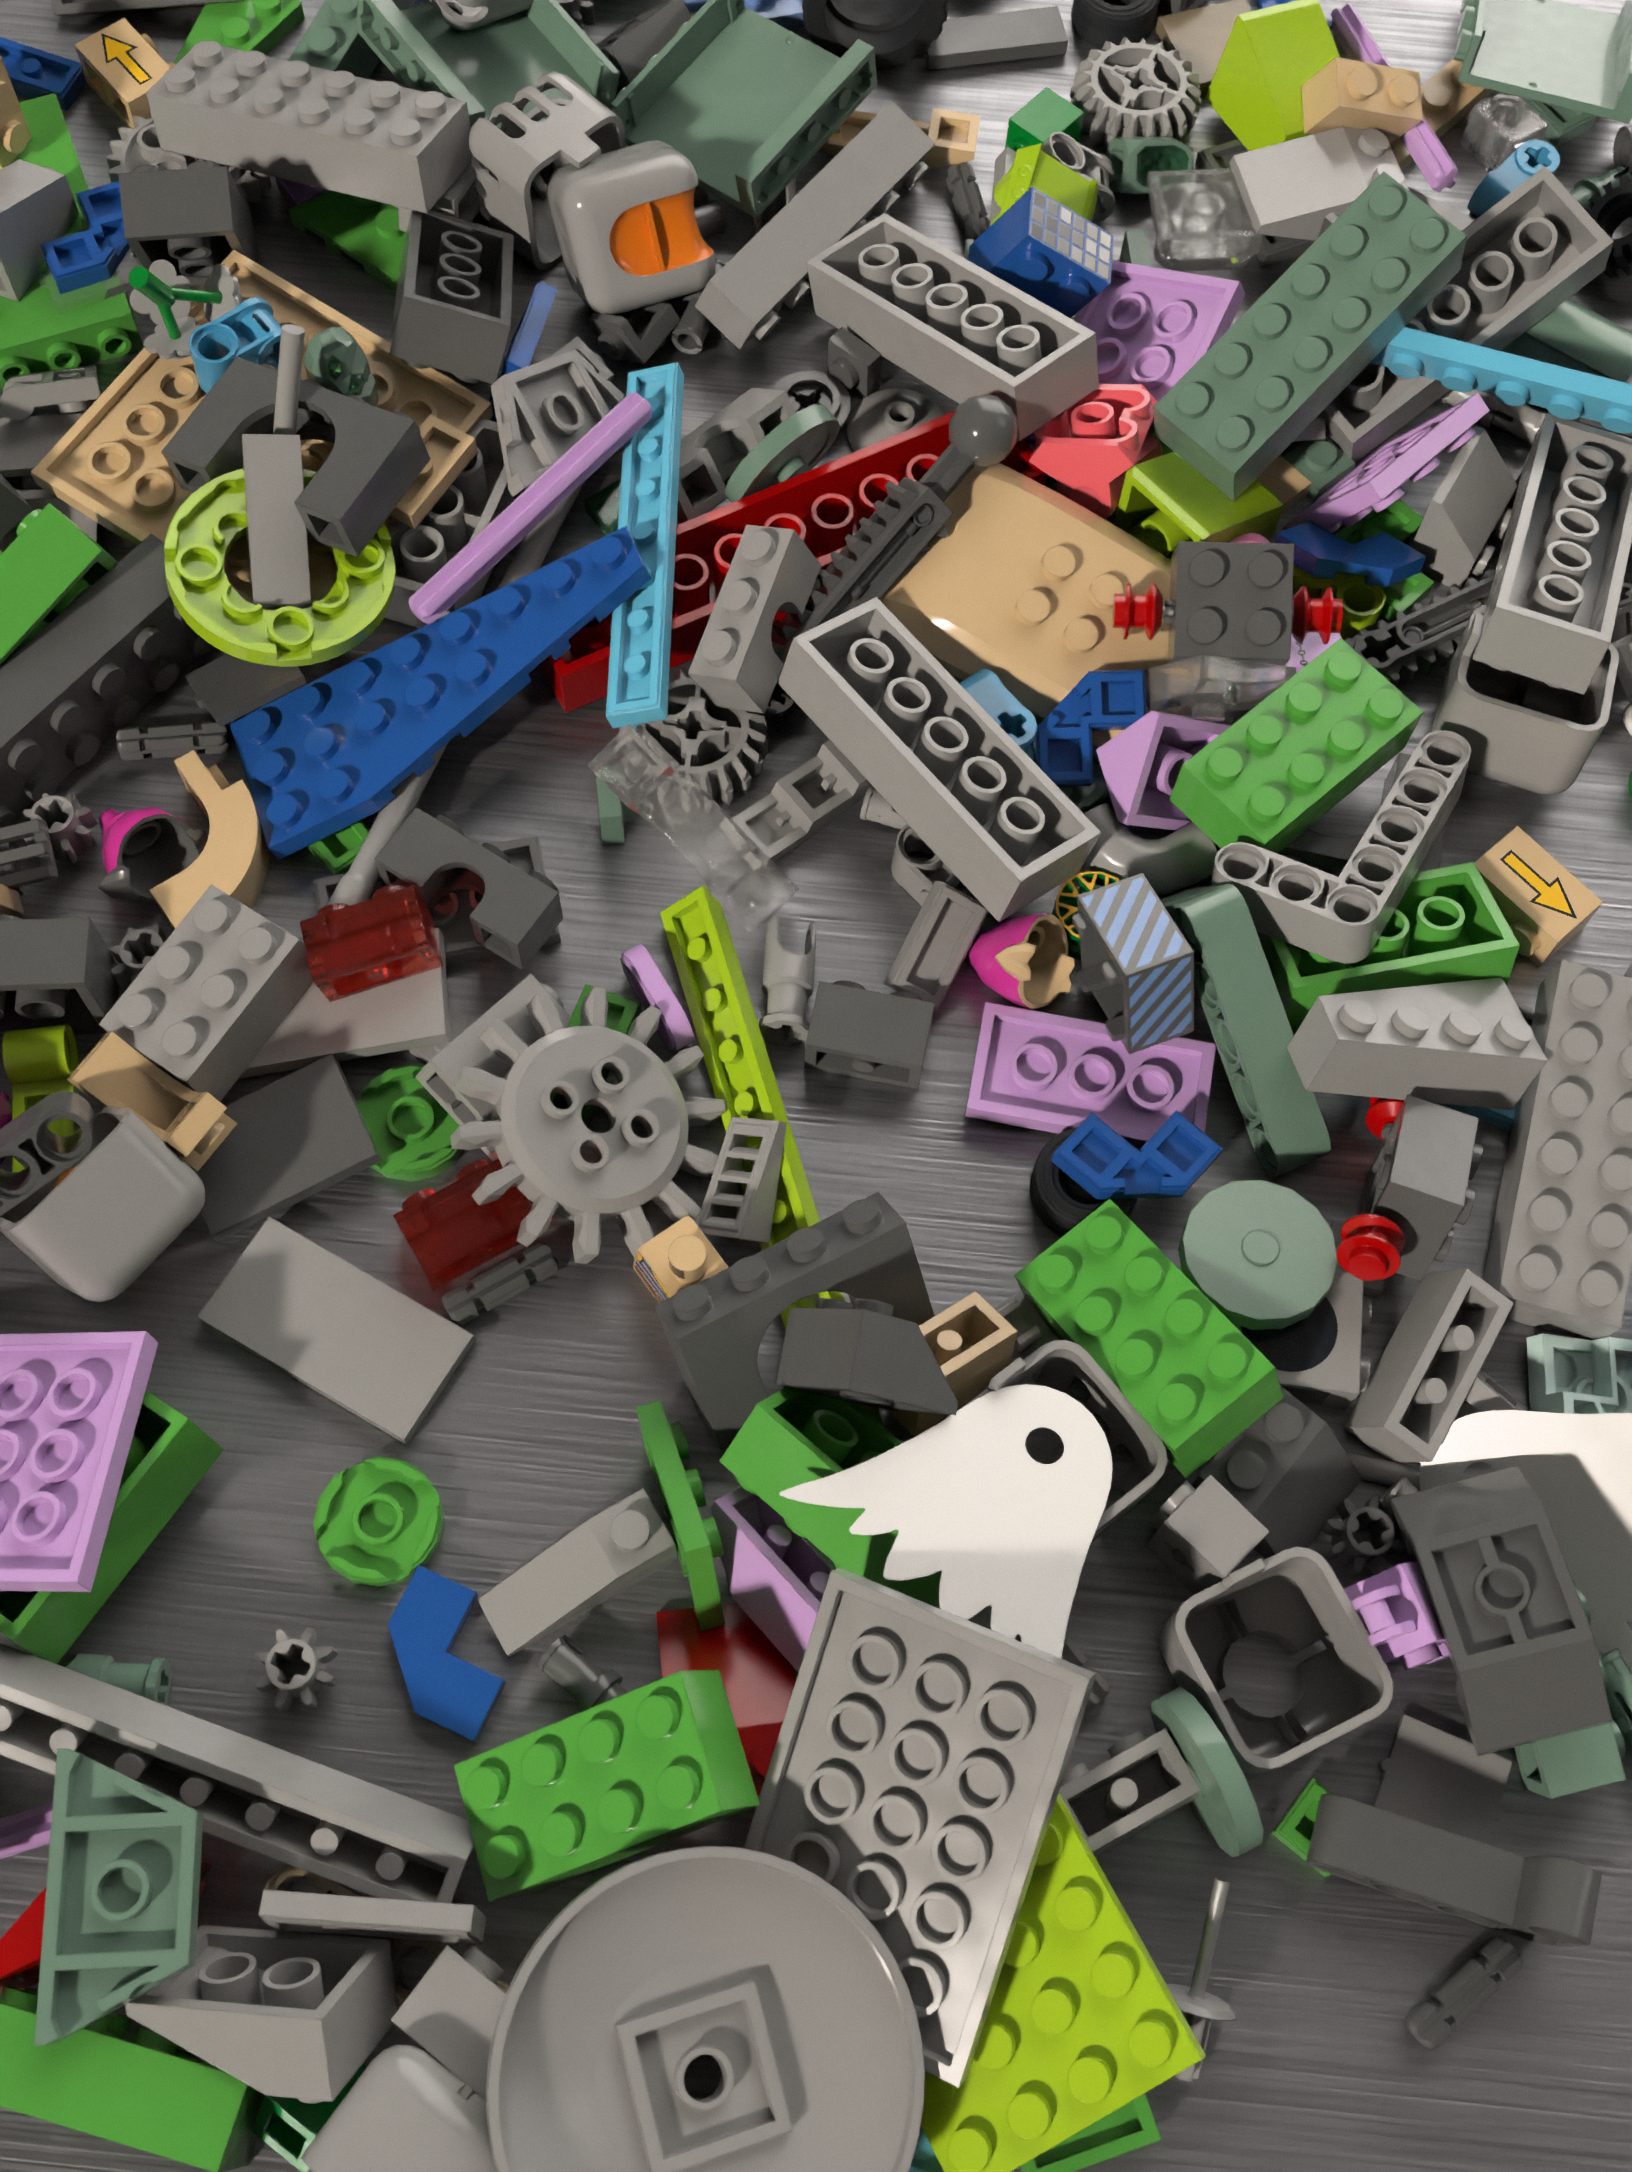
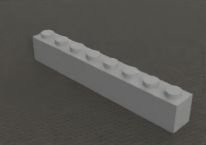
(239, 1783)

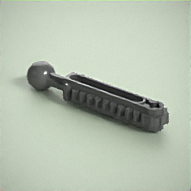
(980, 435)
(1427, 633)

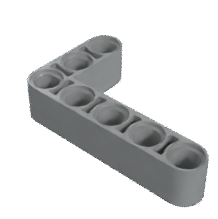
(1349, 912)

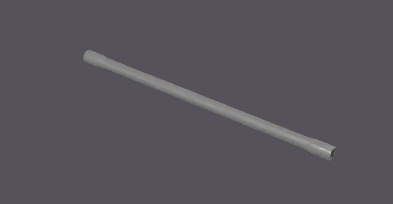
(363, 873)

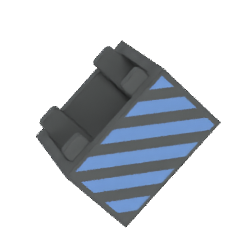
(1135, 963)

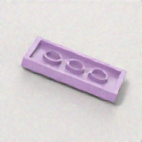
(1060, 1069)

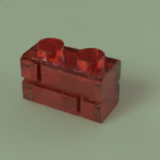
(370, 942)
(453, 1232)

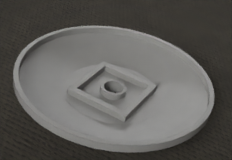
(718, 1961)

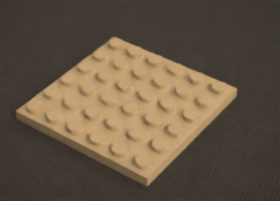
(113, 454)

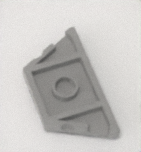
(547, 412)

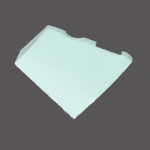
(1579, 1374)

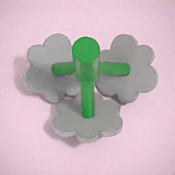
(168, 303)

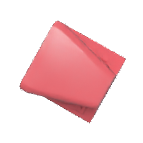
(1096, 444)

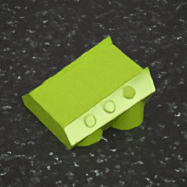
(1049, 176)

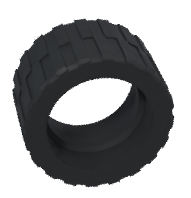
(892, 27)

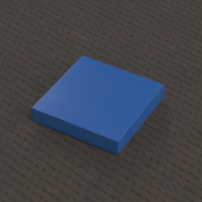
(528, 332)

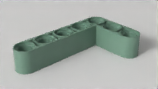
(1249, 1027)

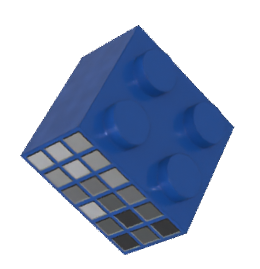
(1047, 252)

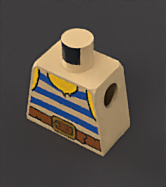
(677, 1259)

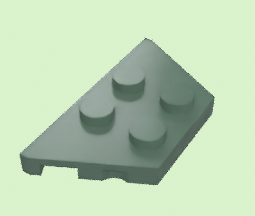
(115, 1895)

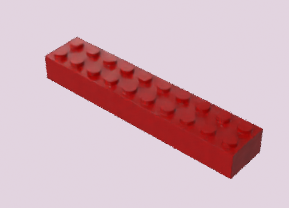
(817, 504)

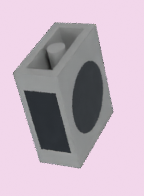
(1321, 1354)

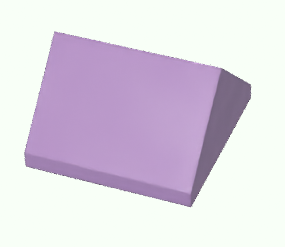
(1146, 762)

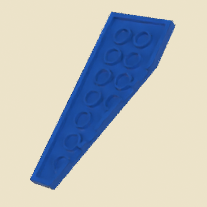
(361, 730)

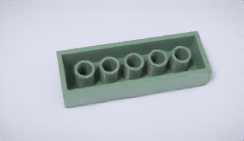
(1309, 335)

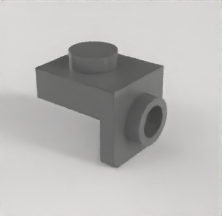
(636, 333)

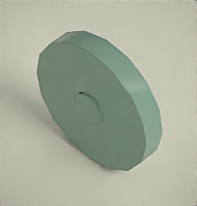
(785, 452)
(1259, 1253)
(1225, 1800)

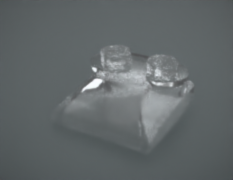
(1200, 220)
(1211, 686)

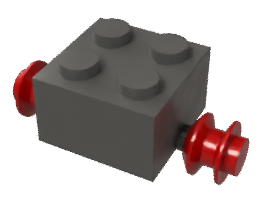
(1230, 604)
(1411, 1189)

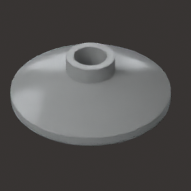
(878, 414)

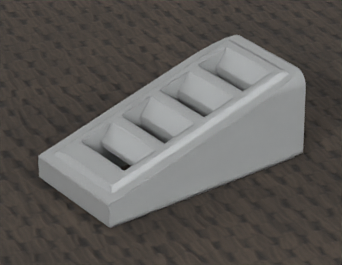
(758, 1202)

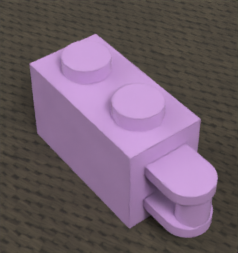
(1399, 1616)

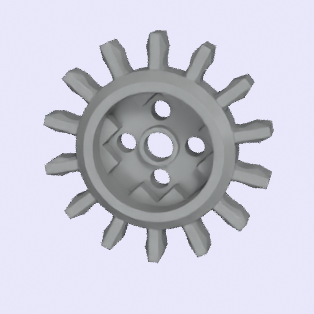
(543, 1143)

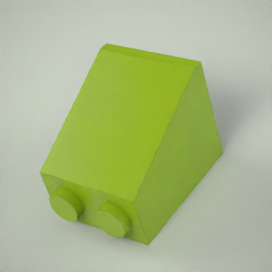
(1264, 69)
(1173, 503)

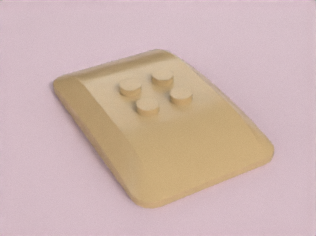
(1028, 591)

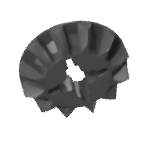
(810, 386)

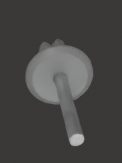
(1196, 2004)

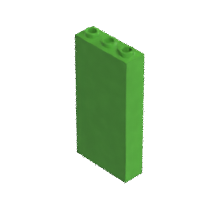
(32, 330)

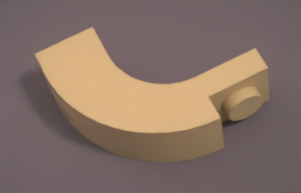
(235, 849)
(184, 1119)

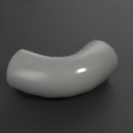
(1166, 862)

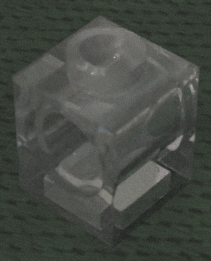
(1499, 127)

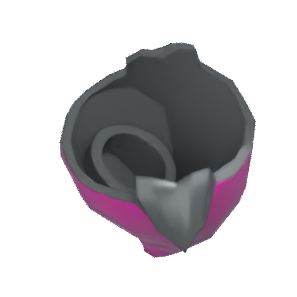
(145, 850)

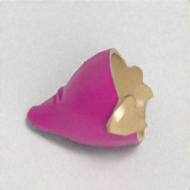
(1024, 959)

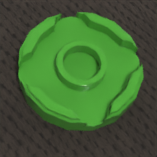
(407, 1126)
(379, 1521)

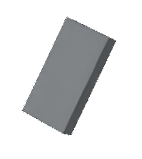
(937, 944)

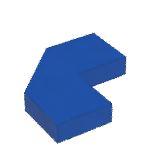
(94, 253)
(1379, 557)
(1095, 704)
(1116, 1170)
(438, 1683)

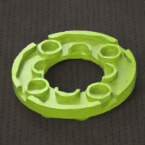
(286, 637)

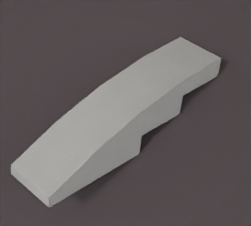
(803, 802)

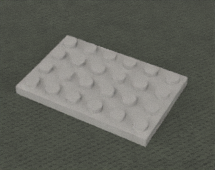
(922, 1789)

